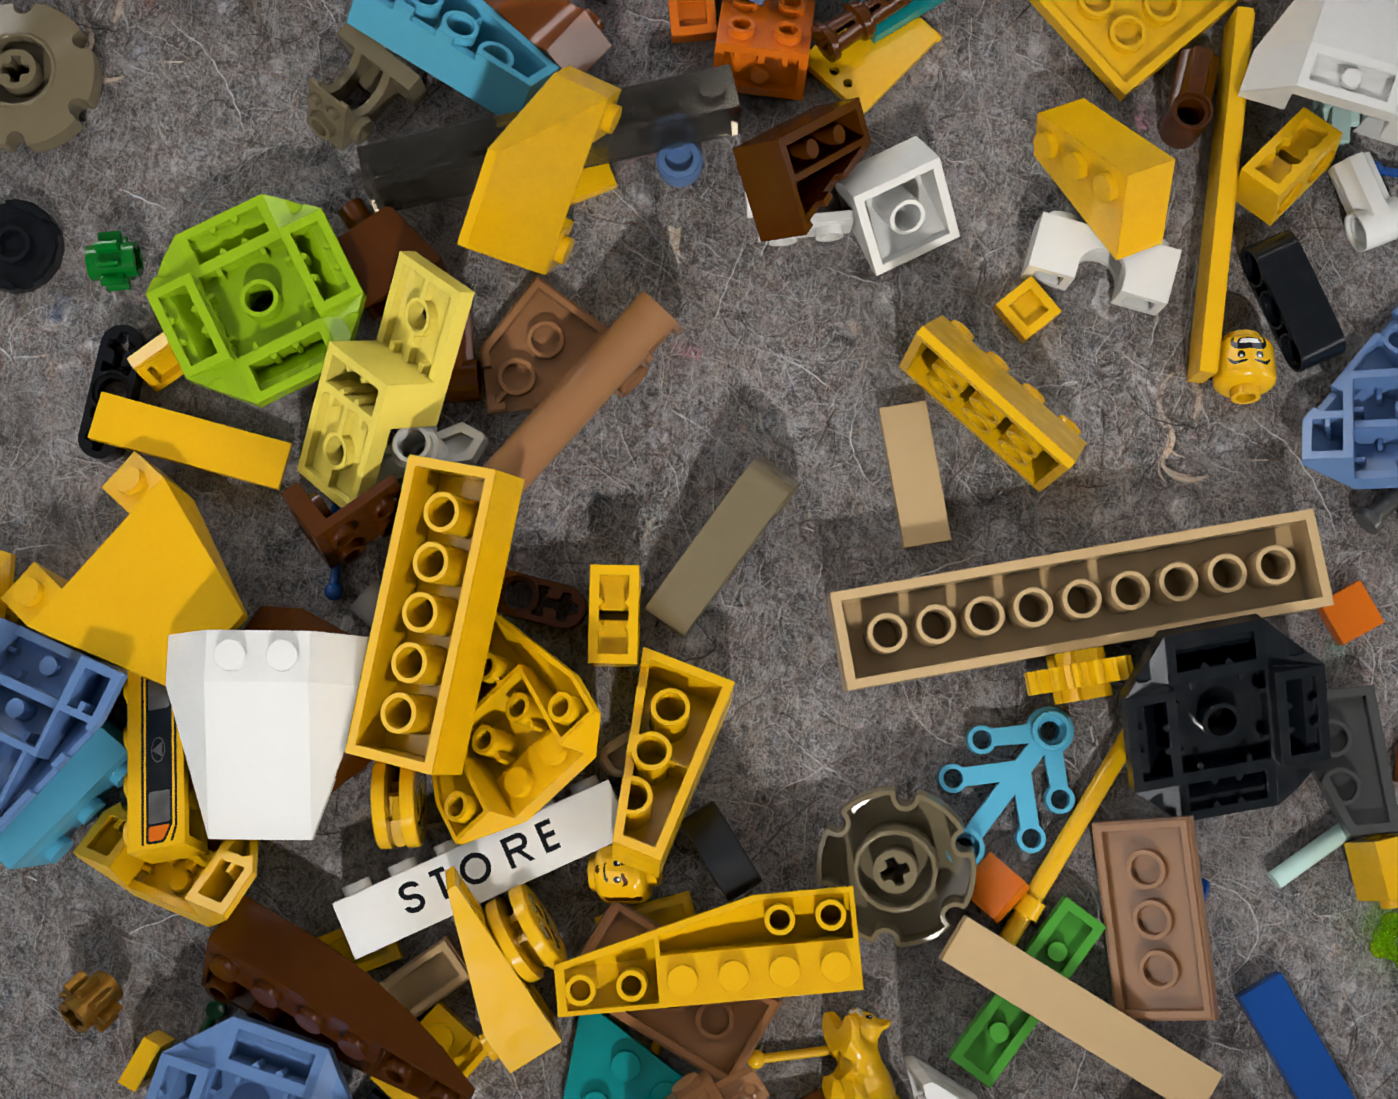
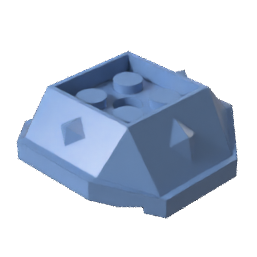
(248, 1062)

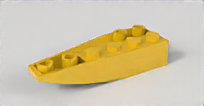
(726, 954)

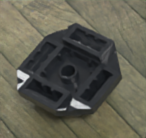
(1261, 743)

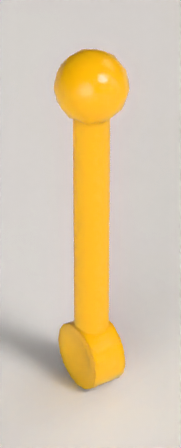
(759, 1058)

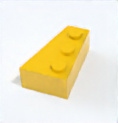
(1106, 174)

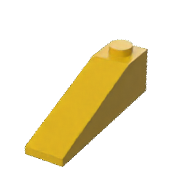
(511, 1011)

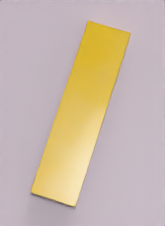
(190, 441)

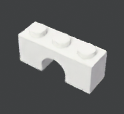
(1063, 242)

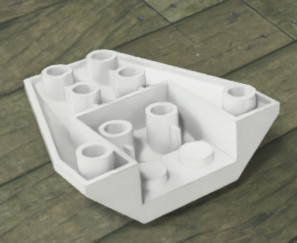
(1333, 55)

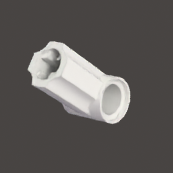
(1369, 208)

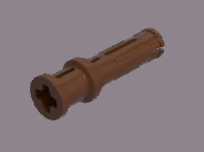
(859, 25)

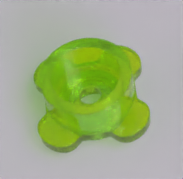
(1383, 938)

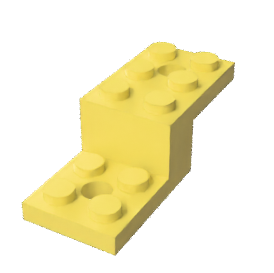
(386, 380)

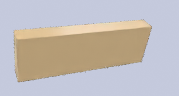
(914, 475)

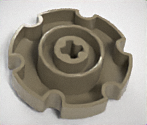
(44, 78)
(914, 833)

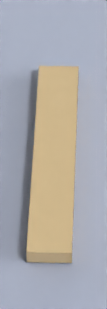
(1077, 1013)

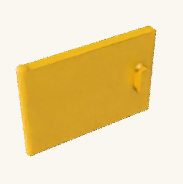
(874, 66)

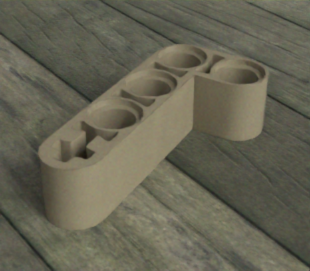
(722, 544)

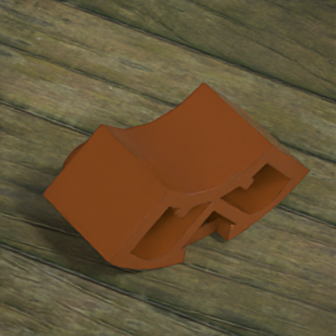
(557, 29)

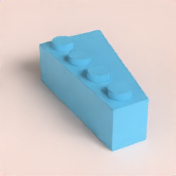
(460, 45)

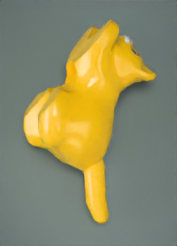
(859, 1063)

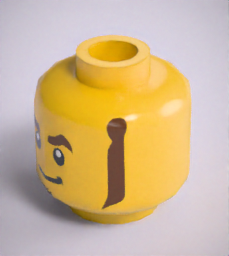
(618, 881)

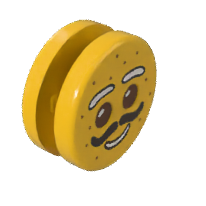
(398, 806)
(525, 933)

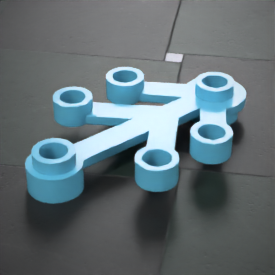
(1015, 776)

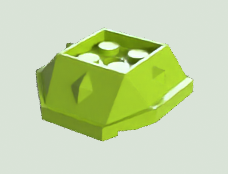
(219, 272)

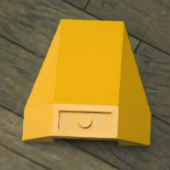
(526, 739)

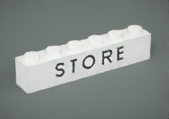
(489, 866)

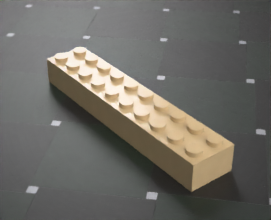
(1076, 599)

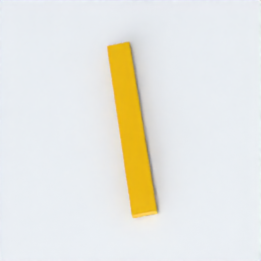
(1220, 198)

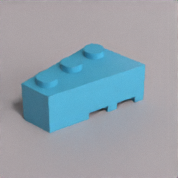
(69, 800)

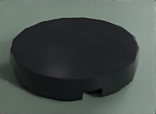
(28, 247)

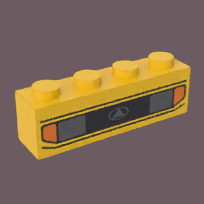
(161, 806)

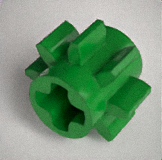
(114, 261)

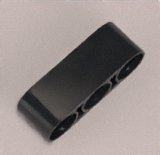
(1292, 301)

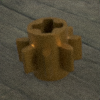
(90, 1001)

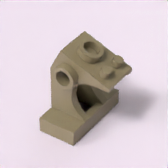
(375, 72)

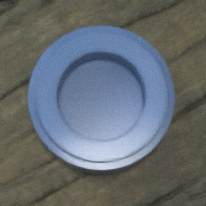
(680, 165)

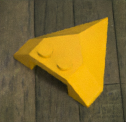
(195, 887)

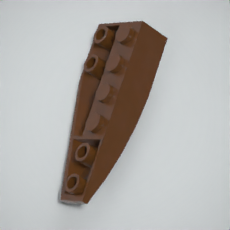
(317, 992)

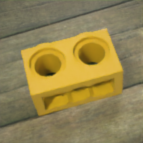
(1287, 165)
(614, 615)

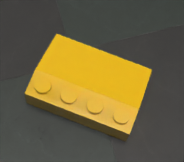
(992, 403)

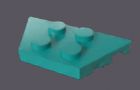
(615, 1064)

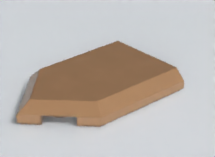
(534, 348)

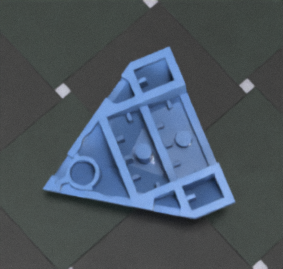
(1357, 424)

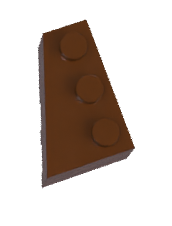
(797, 165)

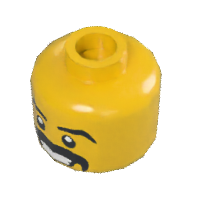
(1245, 367)

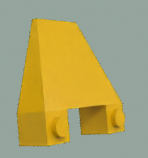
(535, 170)
(140, 585)

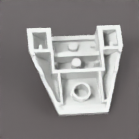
(263, 724)

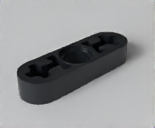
(102, 377)

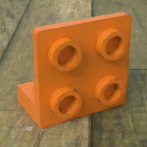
(766, 45)

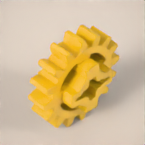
(1079, 675)

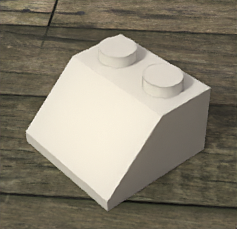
(899, 204)

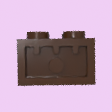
(345, 533)

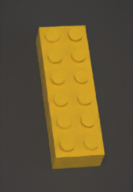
(434, 616)

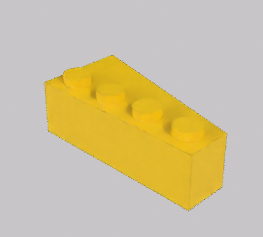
(667, 749)

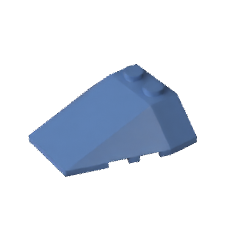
(47, 711)

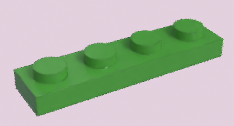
(1002, 1027)

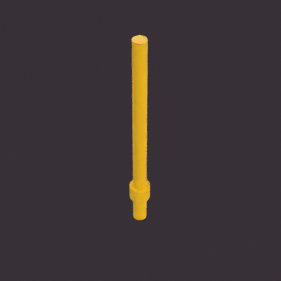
(1030, 905)

